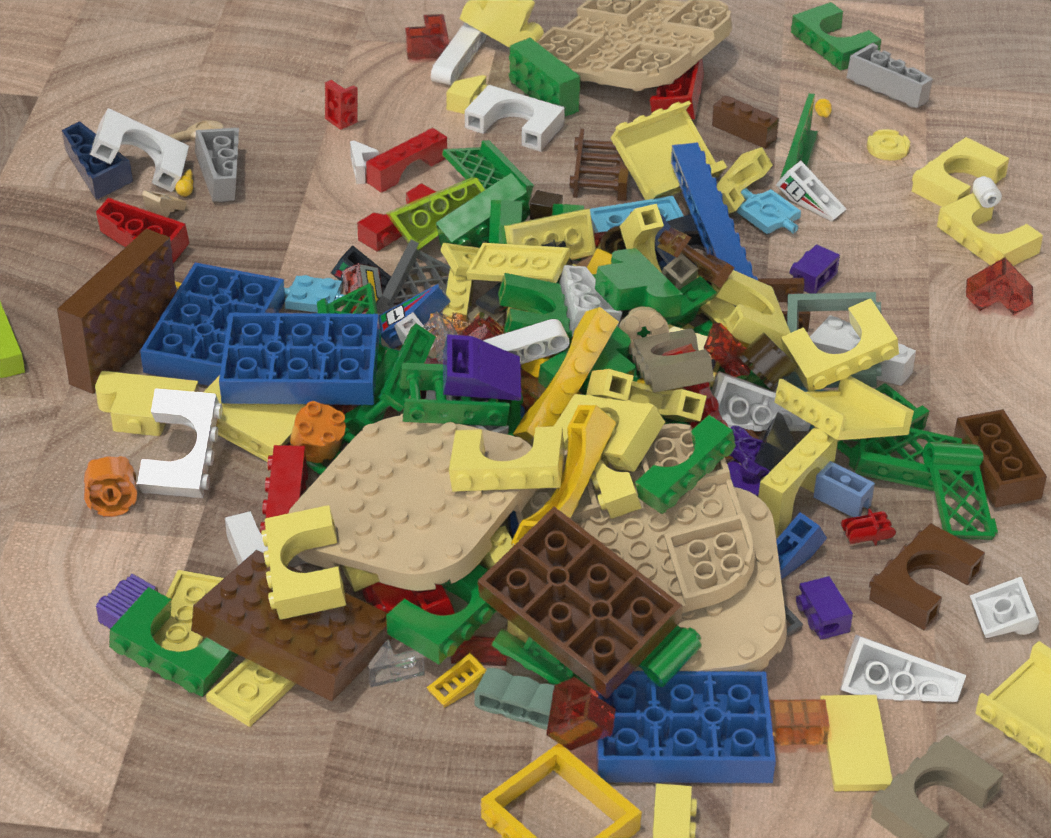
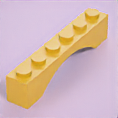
(587, 344)
(587, 437)

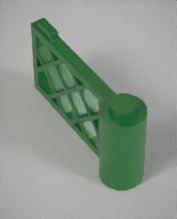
(954, 460)
(671, 655)

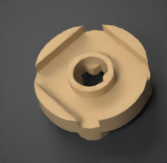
(643, 317)

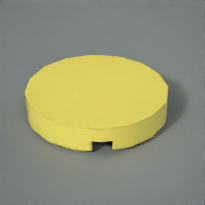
(888, 145)

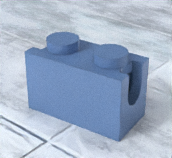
(843, 489)

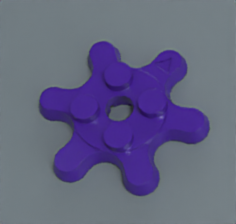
(745, 452)

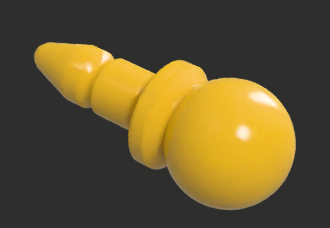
(823, 107)
(185, 185)

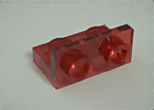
(725, 350)

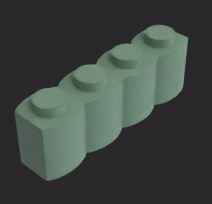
(514, 697)

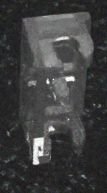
(443, 327)

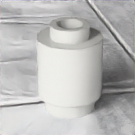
(986, 192)

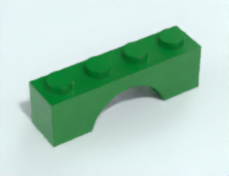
(664, 486)

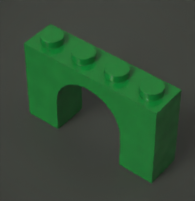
(812, 29)
(510, 212)
(532, 295)
(436, 634)
(192, 669)

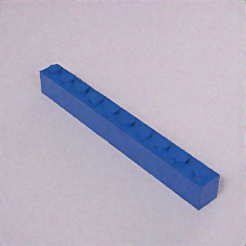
(707, 207)

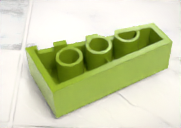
(419, 218)

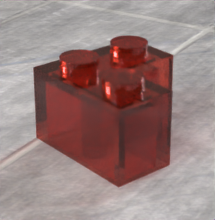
(427, 40)
(1000, 283)
(578, 715)

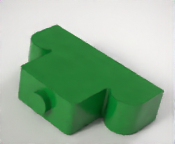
(635, 282)
(613, 357)

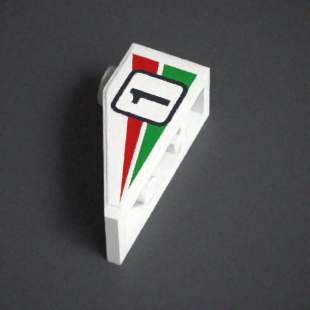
(809, 192)

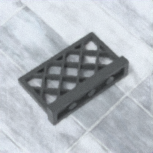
(402, 273)

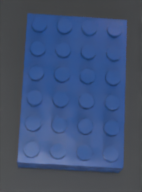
(194, 325)
(300, 358)
(690, 730)

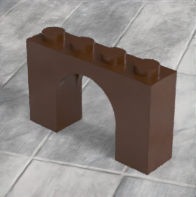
(929, 550)

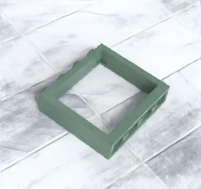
(830, 302)

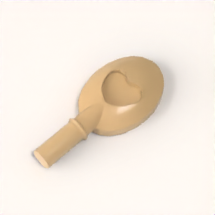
(190, 133)

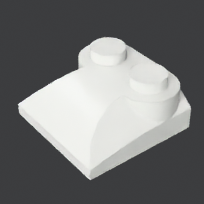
(1005, 609)

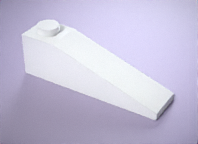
(750, 405)
(897, 675)

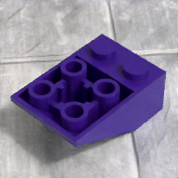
(479, 369)

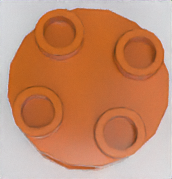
(319, 430)
(110, 485)

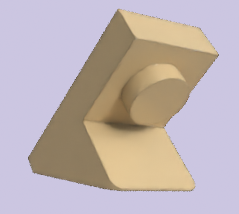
(162, 203)

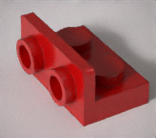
(341, 104)

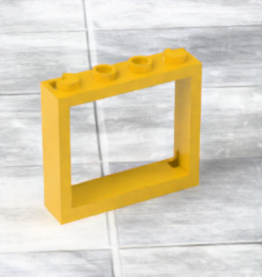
(558, 759)

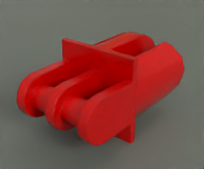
(868, 528)

